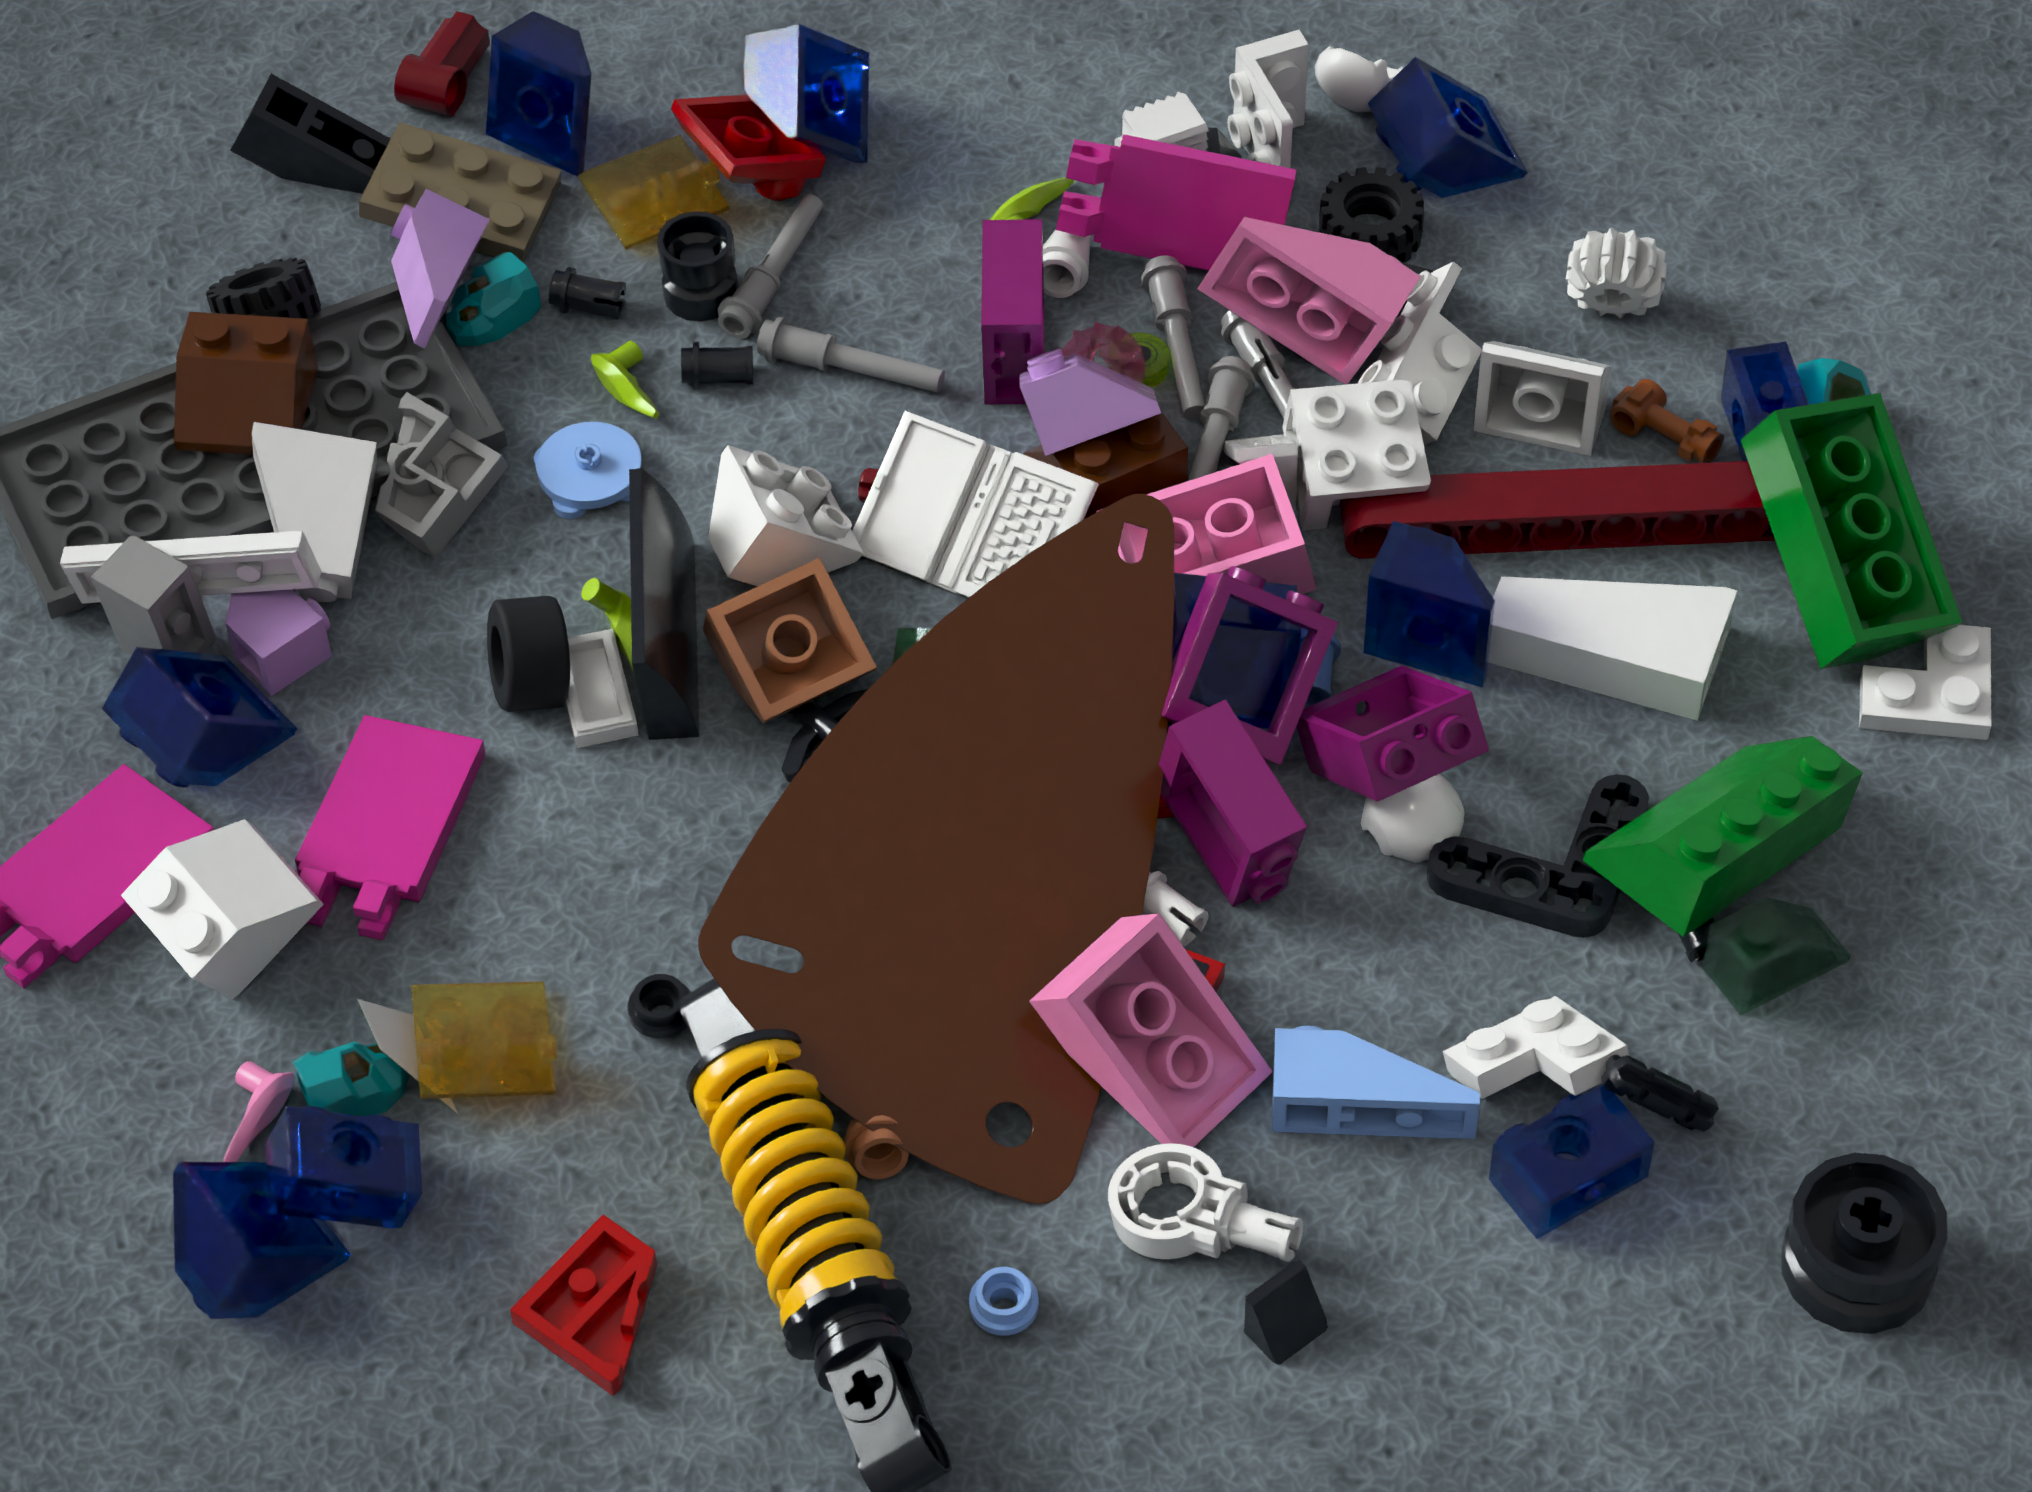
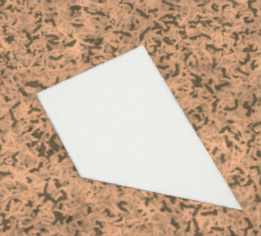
(395, 1037)

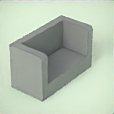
(152, 600)

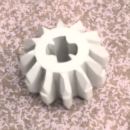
(1616, 272)

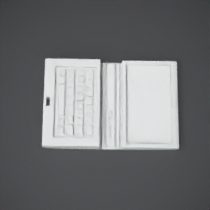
(963, 508)

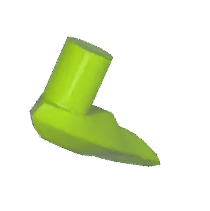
(1031, 200)
(623, 386)
(617, 609)

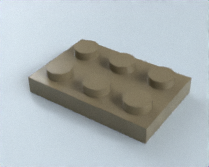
(487, 181)

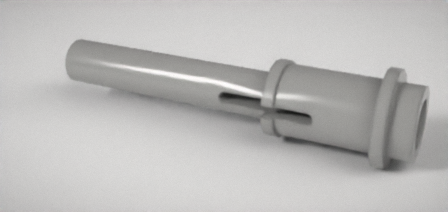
(1165, 282)
(743, 311)
(820, 351)
(1261, 354)
(1230, 383)

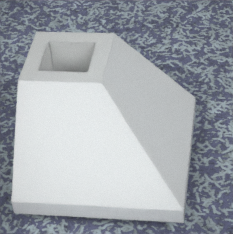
(776, 519)

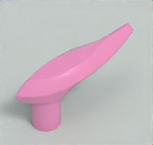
(267, 1100)

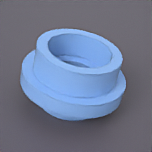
(999, 1284)

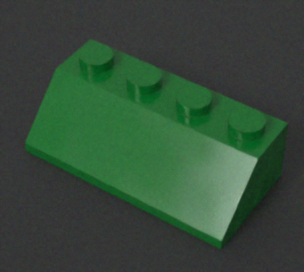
(1849, 529)
(1728, 830)

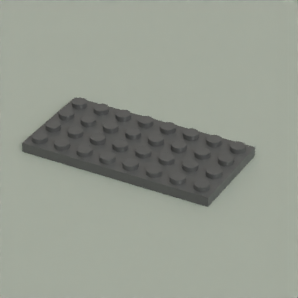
(112, 466)

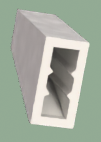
(1615, 637)

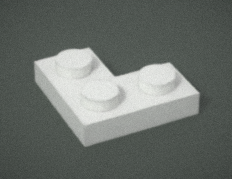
(1942, 699)
(1542, 1038)

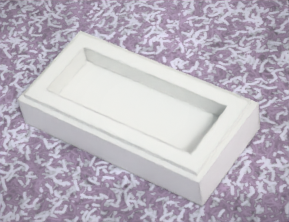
(598, 691)

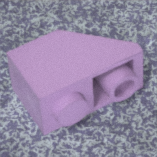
(277, 636)

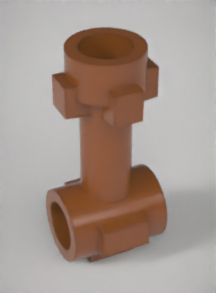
(1645, 406)

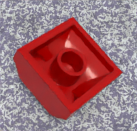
(748, 145)

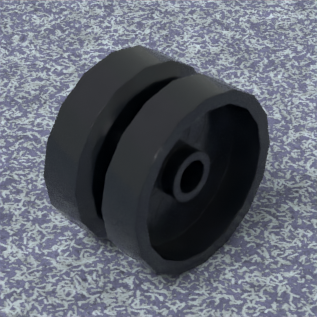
(1863, 1243)

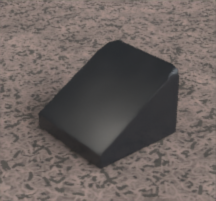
(1284, 1313)

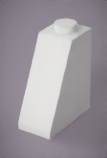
(321, 488)

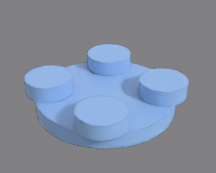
(586, 467)

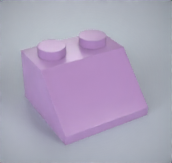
(1080, 399)

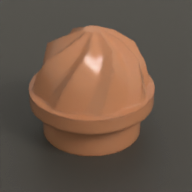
(874, 1151)

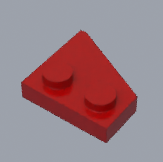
(592, 1302)

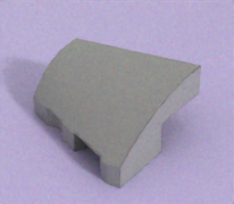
(434, 477)

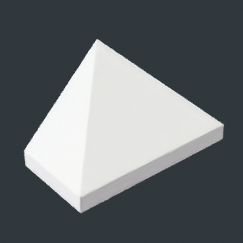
(1280, 446)

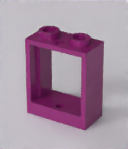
(1011, 305)
(1200, 630)
(1378, 748)
(1230, 805)

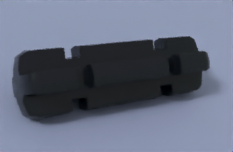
(1659, 1092)

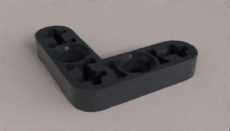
(1572, 880)

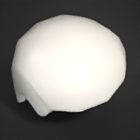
(1351, 78)
(1415, 819)

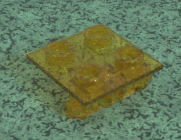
(652, 187)
(483, 1040)

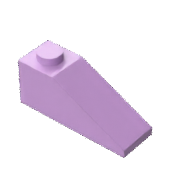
(432, 258)

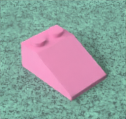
(1311, 291)
(1232, 520)
(1152, 1031)

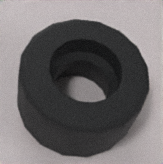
(528, 653)

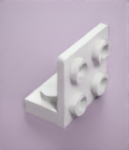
(1269, 96)
(1354, 445)

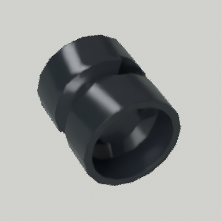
(697, 264)

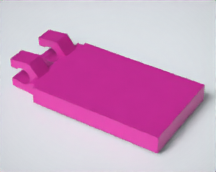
(1169, 198)
(387, 818)
(72, 874)

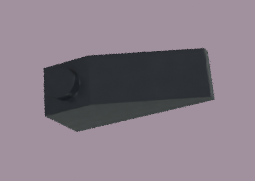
(308, 140)

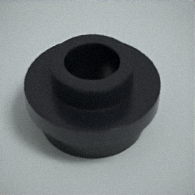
(654, 992)

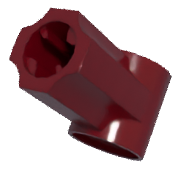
(440, 74)

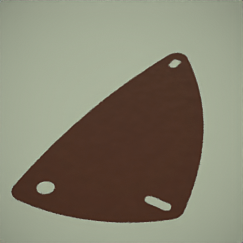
(965, 852)

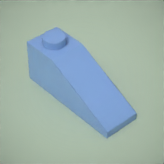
(1355, 1088)

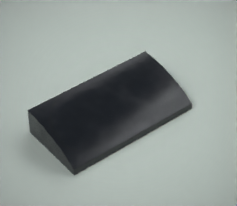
(663, 610)

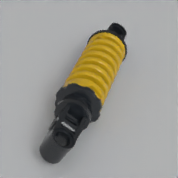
(813, 1237)

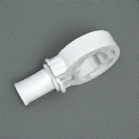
(1209, 1224)

